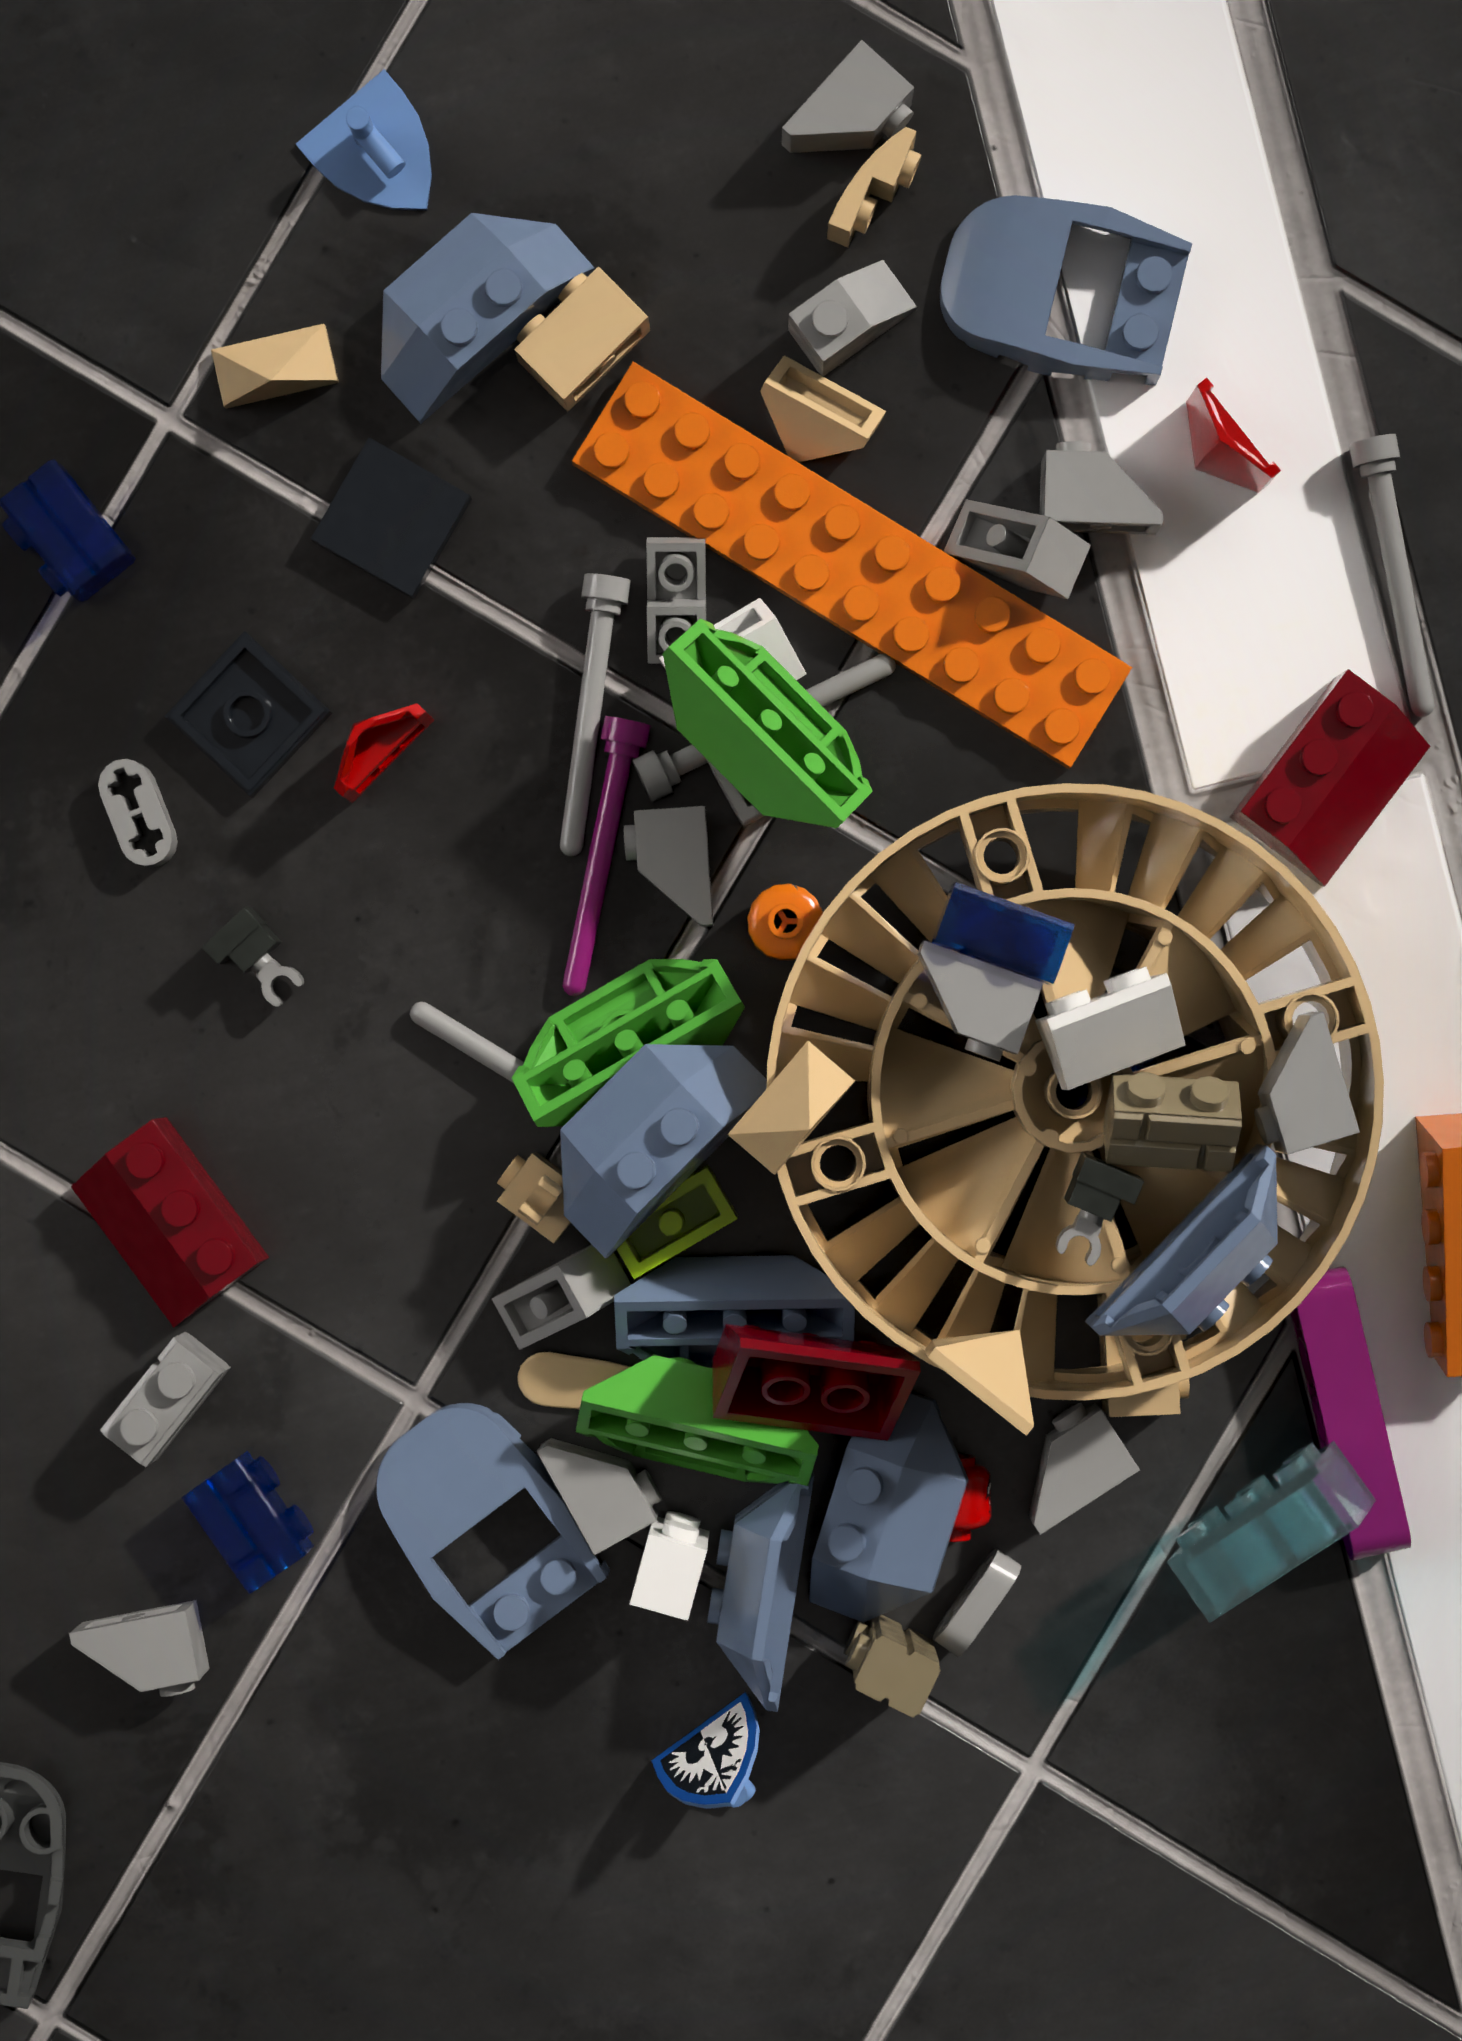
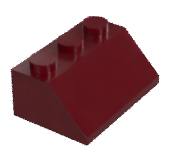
(1332, 777)
(168, 1220)
(811, 1382)

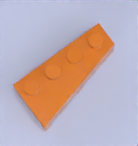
(1441, 1222)

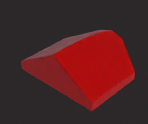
(1222, 446)
(376, 745)

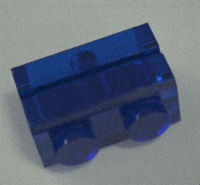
(66, 532)
(1003, 933)
(250, 1520)

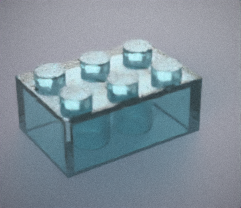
(1270, 1528)

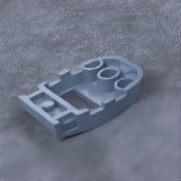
(1006, 277)
(451, 1477)

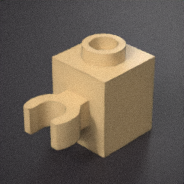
(535, 1194)

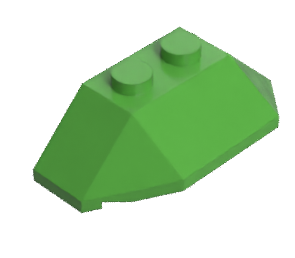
(762, 728)
(602, 1031)
(666, 1416)

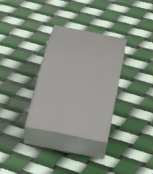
(673, 590)

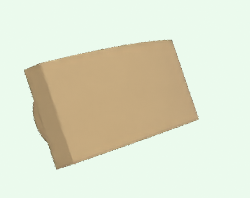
(880, 175)

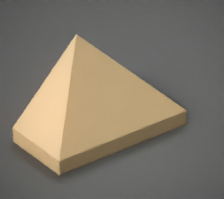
(274, 366)
(816, 414)
(791, 1107)
(990, 1369)

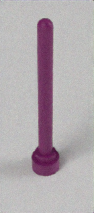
(622, 743)

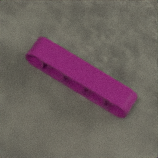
(1349, 1407)

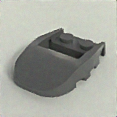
(36, 1845)

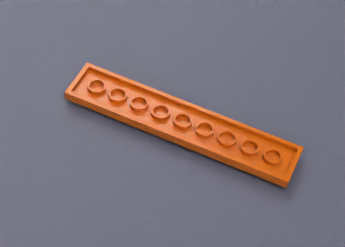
(851, 565)

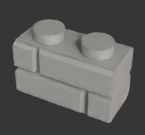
(165, 1399)

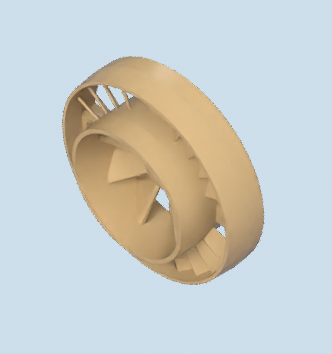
(931, 1089)

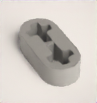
(125, 818)
(977, 1602)

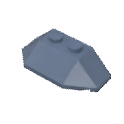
(469, 304)
(650, 1134)
(1202, 1258)
(691, 1299)
(889, 1517)
(761, 1586)

